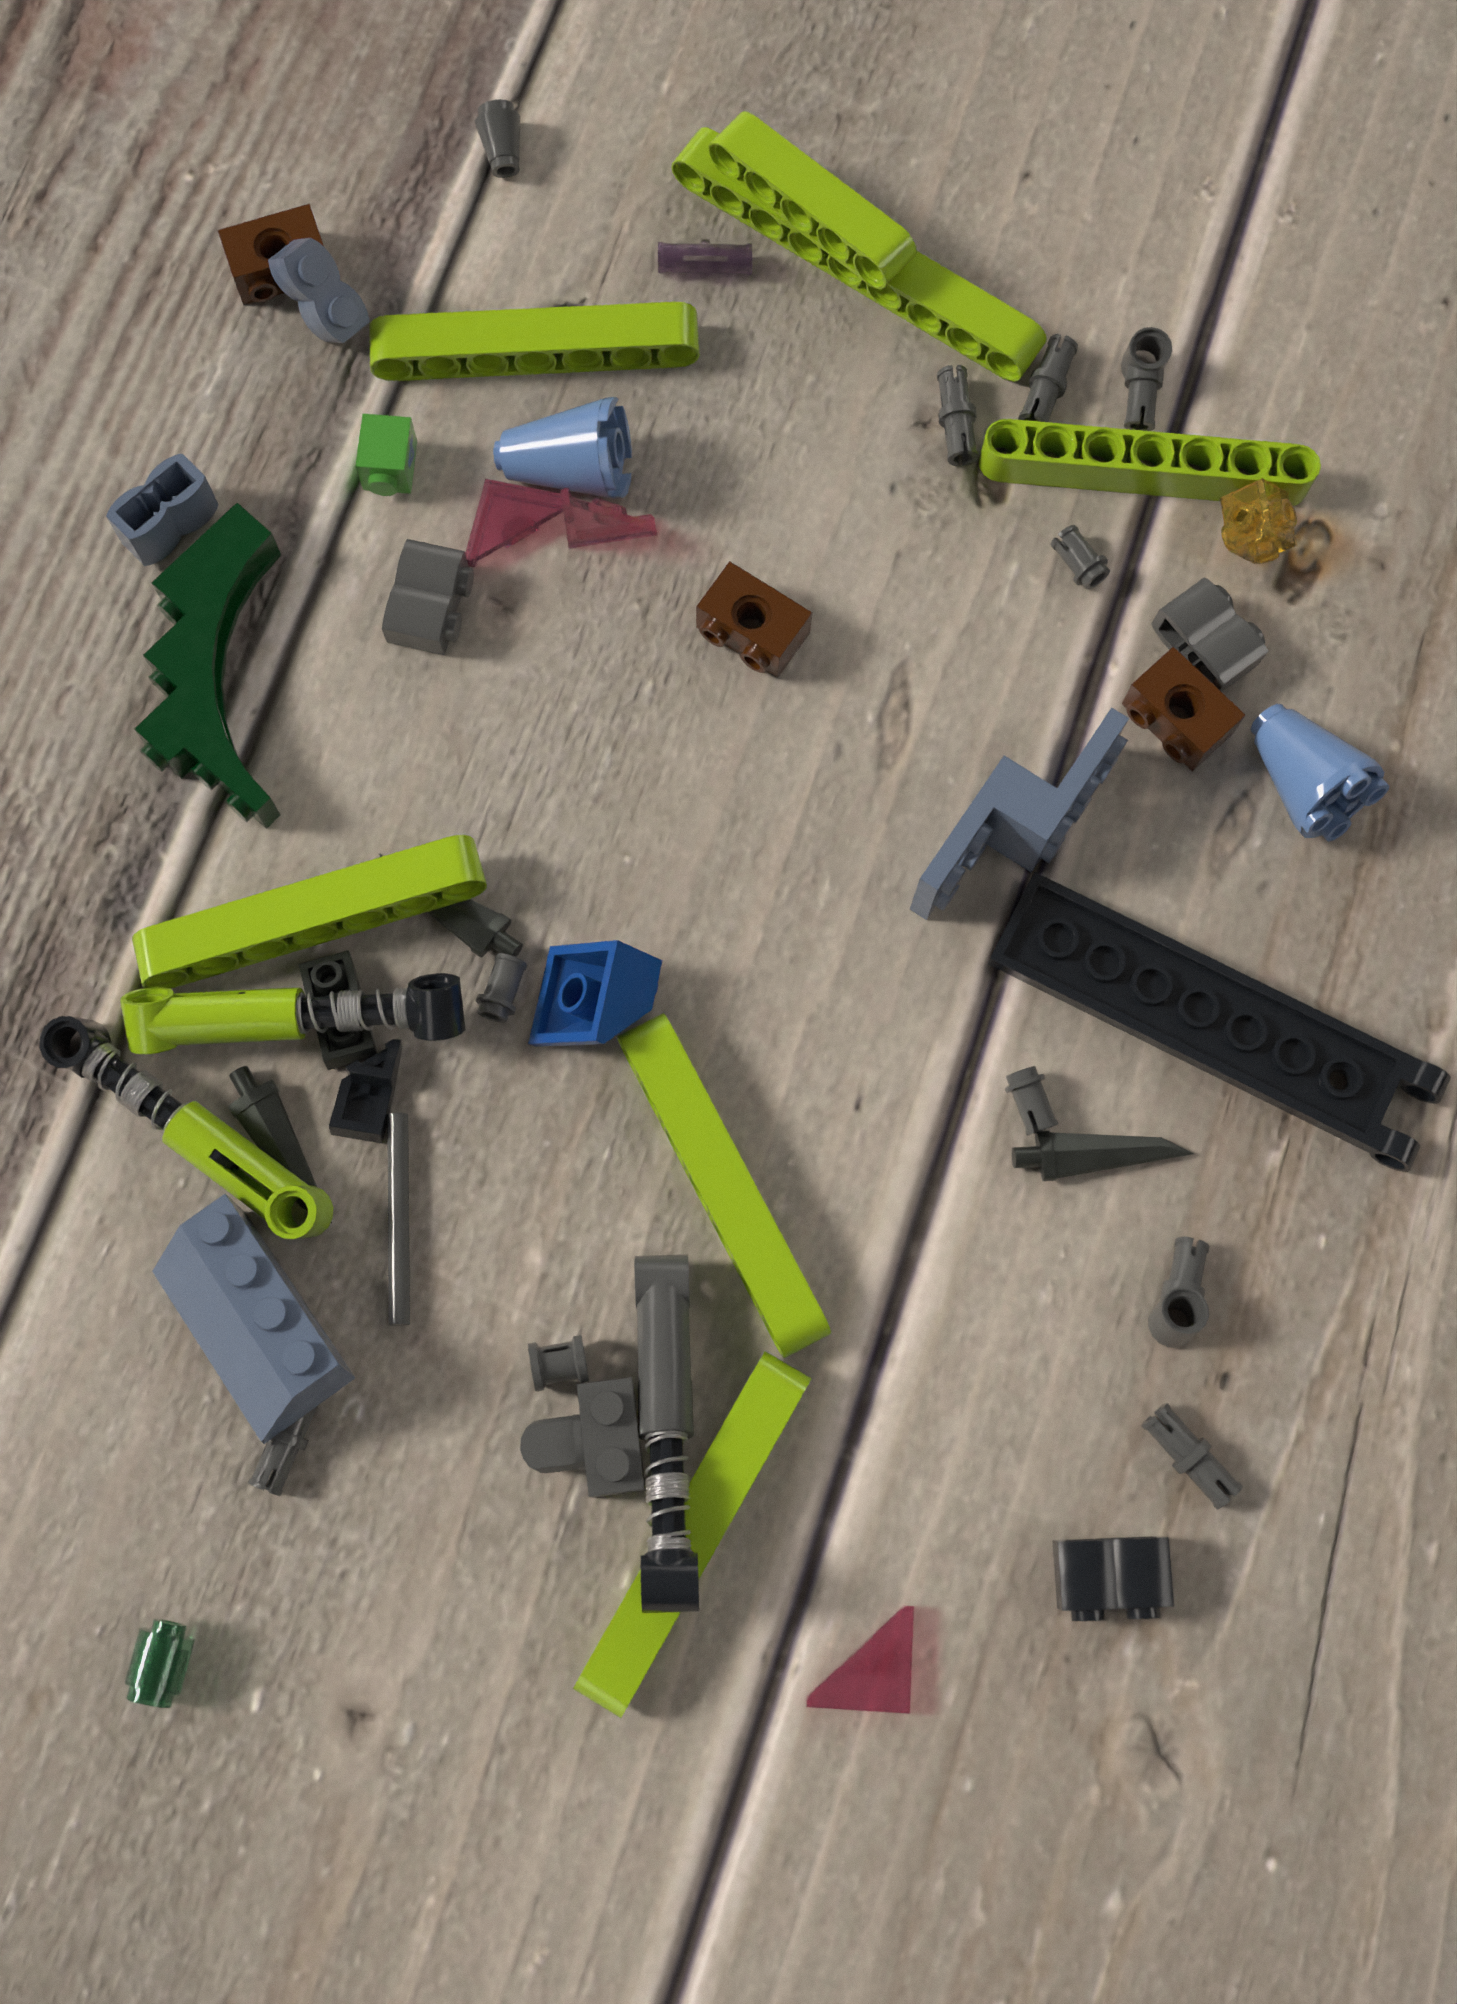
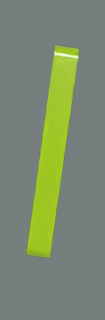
(920, 293)

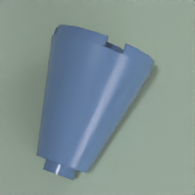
(570, 450)

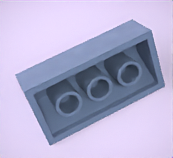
(249, 1318)

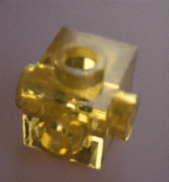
(1258, 522)

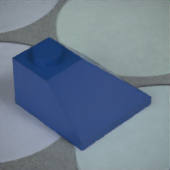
(593, 993)

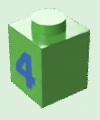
(386, 454)

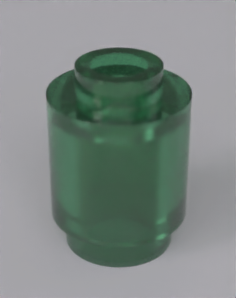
(159, 1663)

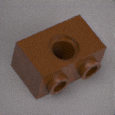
(254, 242)
(742, 596)
(1180, 684)

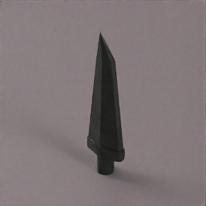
(478, 927)
(268, 1124)
(1076, 1154)

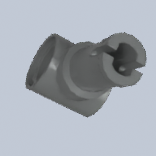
(1144, 378)
(1183, 1293)

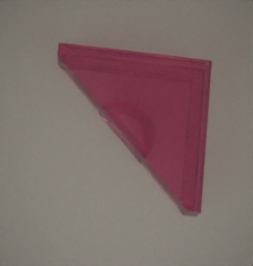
(507, 516)
(601, 522)
(875, 1674)

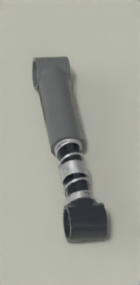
(666, 1423)

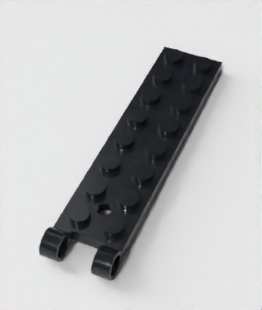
(1214, 1018)

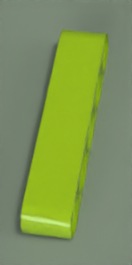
(812, 200)

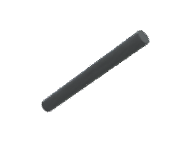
(398, 1219)

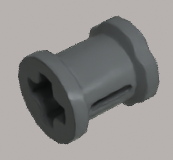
(558, 1363)

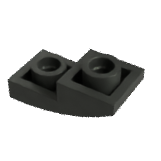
(337, 974)

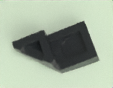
(367, 1096)

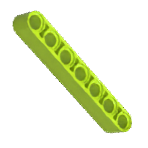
(533, 341)
(1127, 474)
(309, 912)
(724, 1186)
(715, 1497)

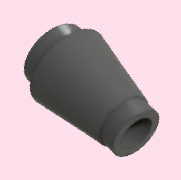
(500, 136)

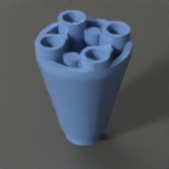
(1316, 772)

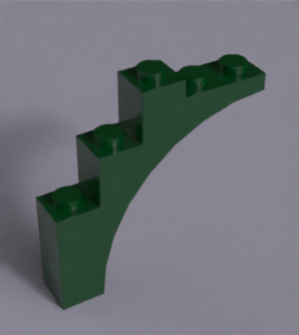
(203, 600)

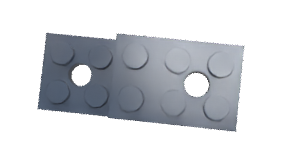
(1020, 816)

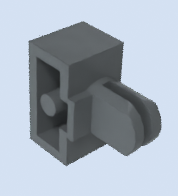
(598, 1439)

